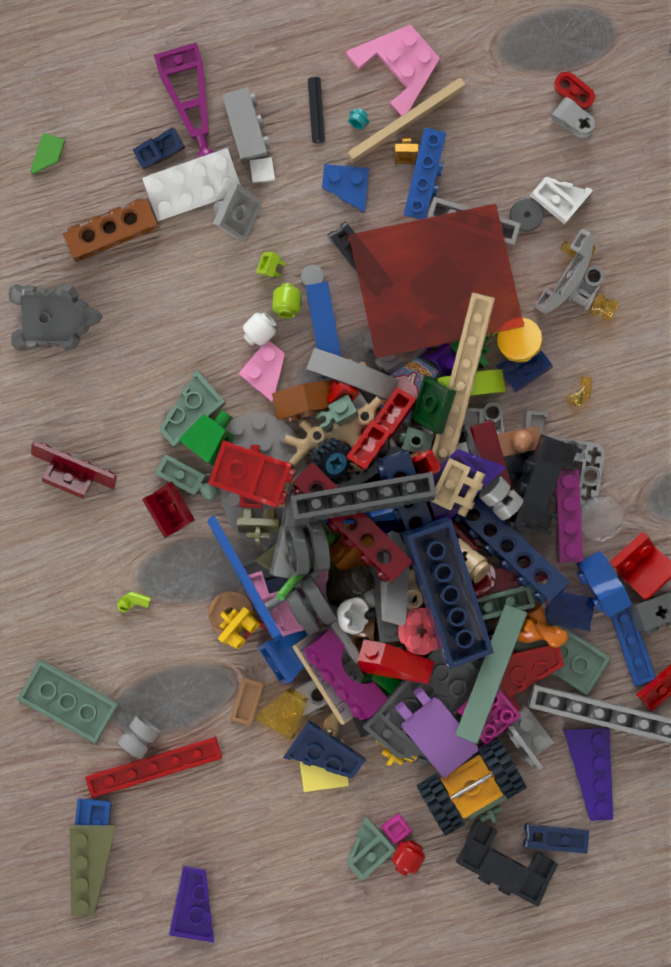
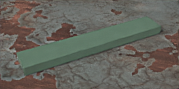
(491, 674)

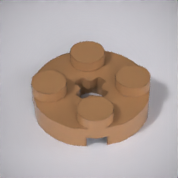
(226, 601)

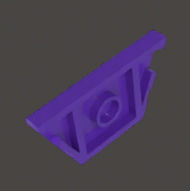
(476, 463)

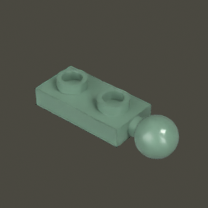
(185, 477)

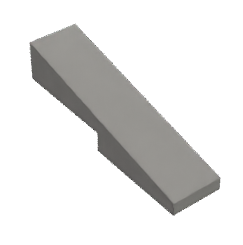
(395, 594)

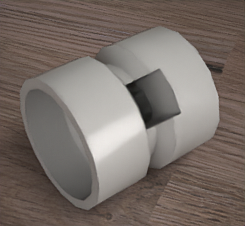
(504, 501)
(138, 737)

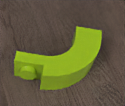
(485, 383)

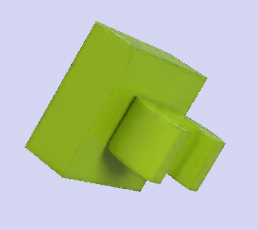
(268, 264)

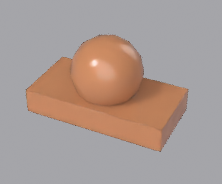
(519, 440)

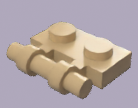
(451, 483)

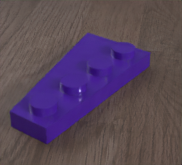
(592, 766)

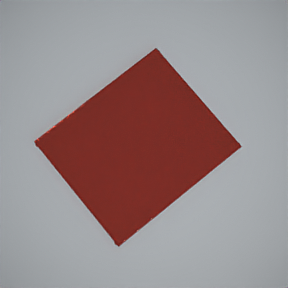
(423, 274)

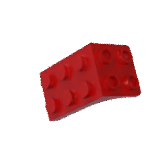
(251, 474)

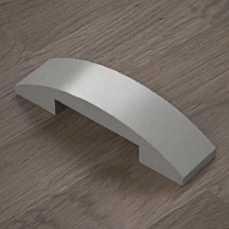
(572, 276)
(352, 373)

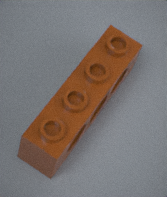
(103, 241)

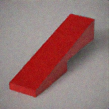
(381, 429)

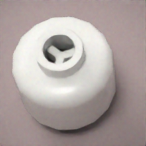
(259, 329)

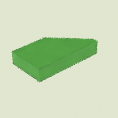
(48, 153)

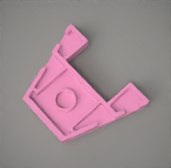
(406, 57)
(282, 614)

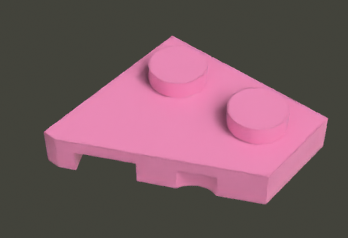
(264, 369)

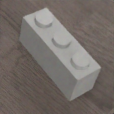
(246, 124)

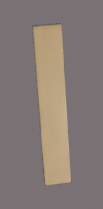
(406, 120)

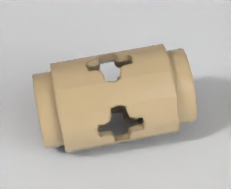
(476, 563)

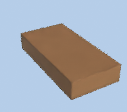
(247, 701)

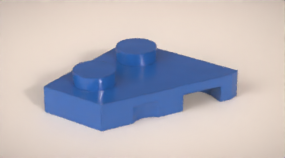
(347, 183)

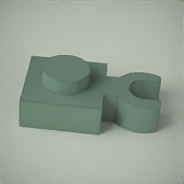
(340, 412)

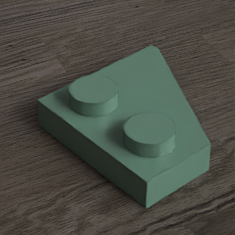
(369, 850)

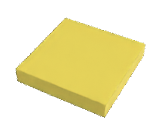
(318, 778)

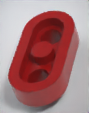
(575, 89)

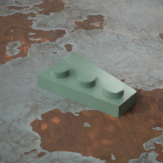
(195, 401)

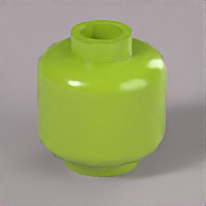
(286, 301)

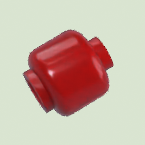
(408, 857)

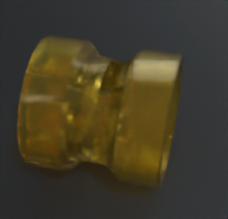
(603, 307)

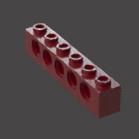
(399, 561)

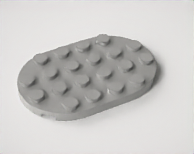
(270, 435)

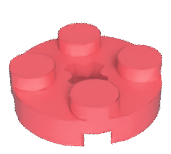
(408, 632)

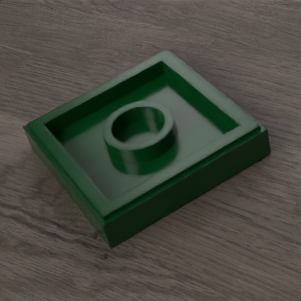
(433, 404)

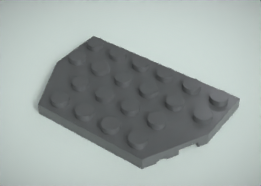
(449, 685)

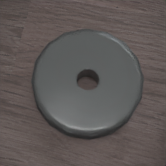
(530, 206)

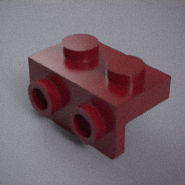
(168, 509)

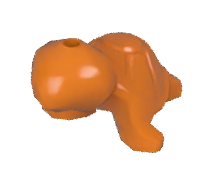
(536, 628)

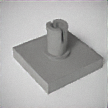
(237, 212)

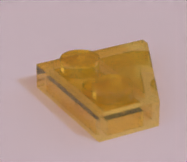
(284, 713)

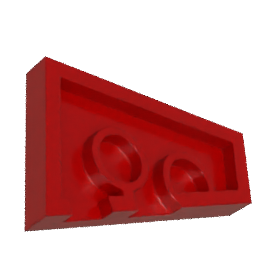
(529, 667)

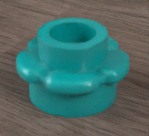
(358, 119)

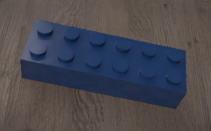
(447, 592)

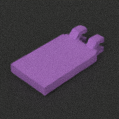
(434, 733)

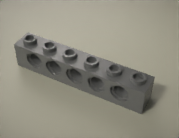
(363, 498)

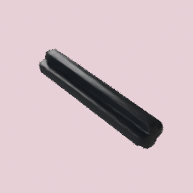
(316, 110)

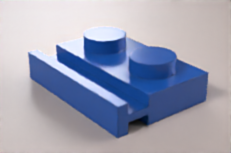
(92, 812)

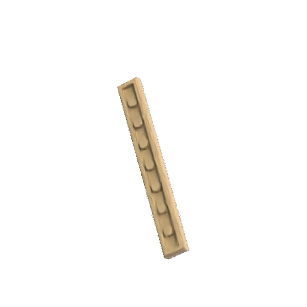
(464, 372)

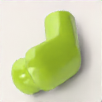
(131, 599)

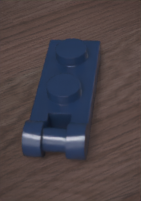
(556, 838)

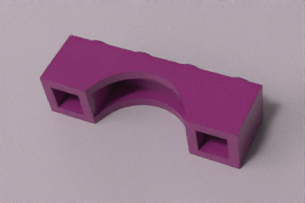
(569, 525)
(326, 654)

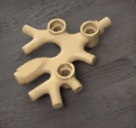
(347, 433)

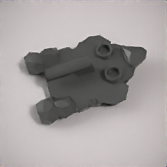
(51, 317)

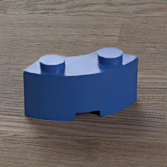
(604, 584)

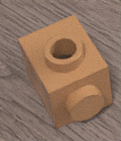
(368, 633)

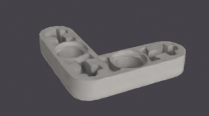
(583, 457)

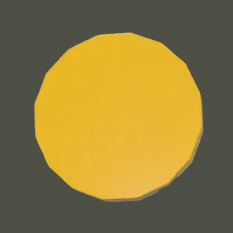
(520, 343)

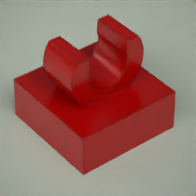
(340, 390)

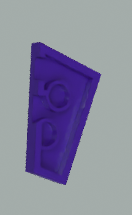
(192, 909)

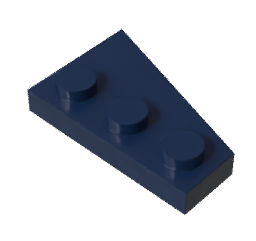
(323, 750)

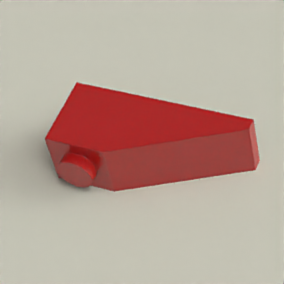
(394, 662)

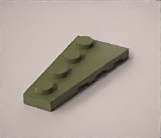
(88, 863)

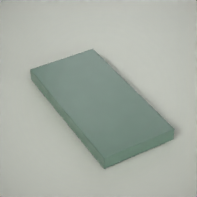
(581, 661)
(68, 701)

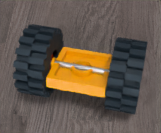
(471, 786)

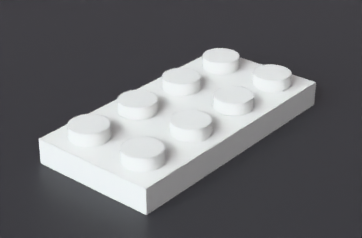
(190, 184)

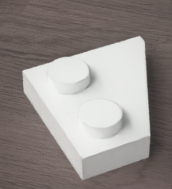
(560, 197)

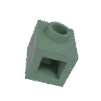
(425, 440)

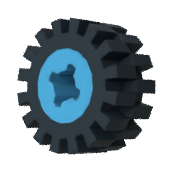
(331, 451)

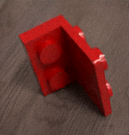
(642, 566)

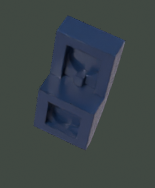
(159, 149)

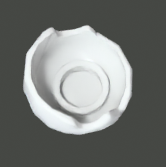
(351, 615)

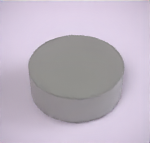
(312, 274)

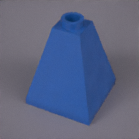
(282, 657)

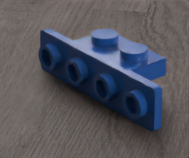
(425, 173)

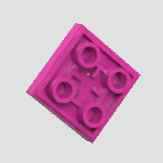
(499, 718)

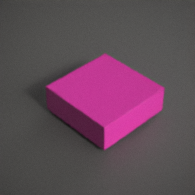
(396, 828)

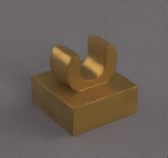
(406, 152)

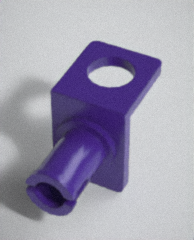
(443, 357)

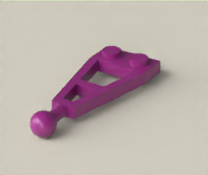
(178, 61)

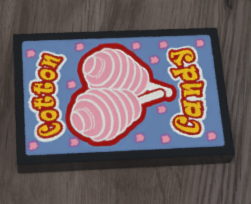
(410, 380)

